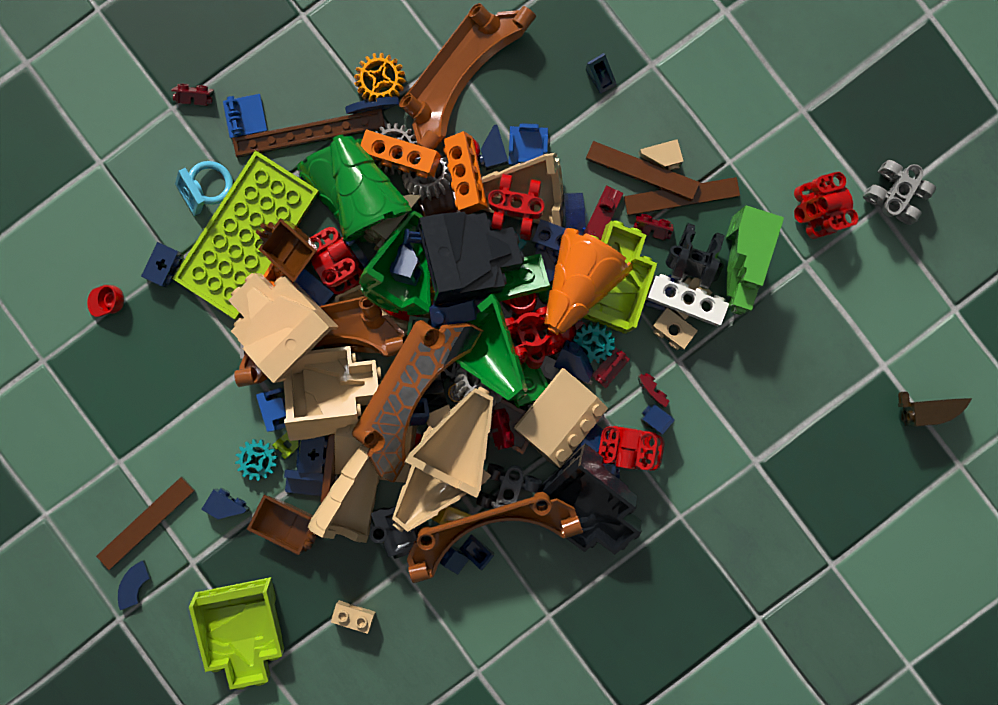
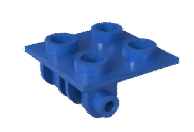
(244, 115)

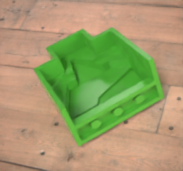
(753, 244)

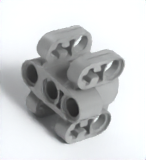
(902, 210)

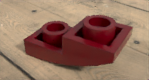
(649, 385)

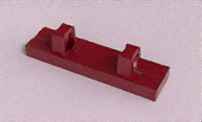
(600, 216)

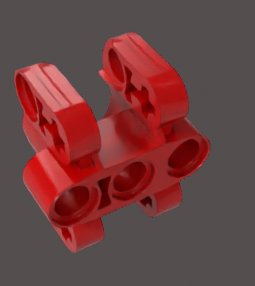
(825, 205)
(525, 211)
(335, 261)
(533, 323)
(631, 448)

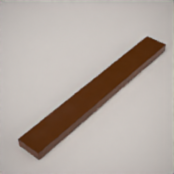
(308, 133)

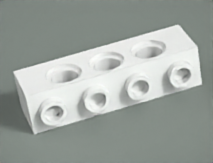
(717, 304)

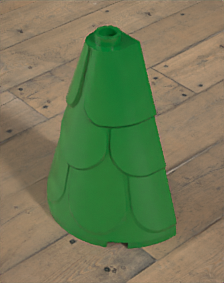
(318, 174)
(362, 189)
(381, 287)
(494, 354)

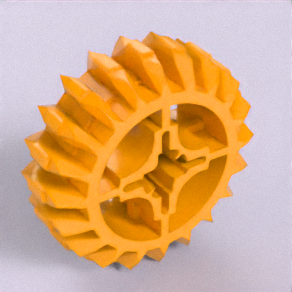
(382, 71)

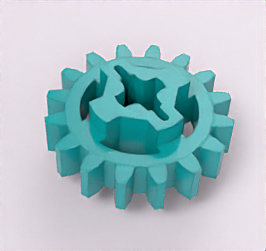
(602, 338)
(261, 467)

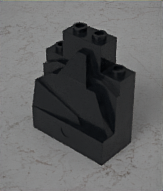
(467, 255)
(599, 501)

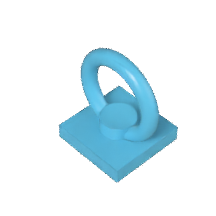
(192, 191)

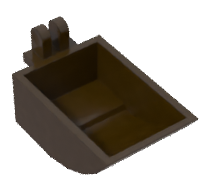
(930, 412)

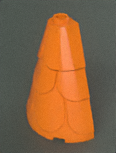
(582, 278)

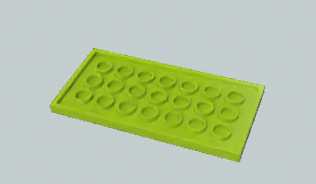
(229, 243)

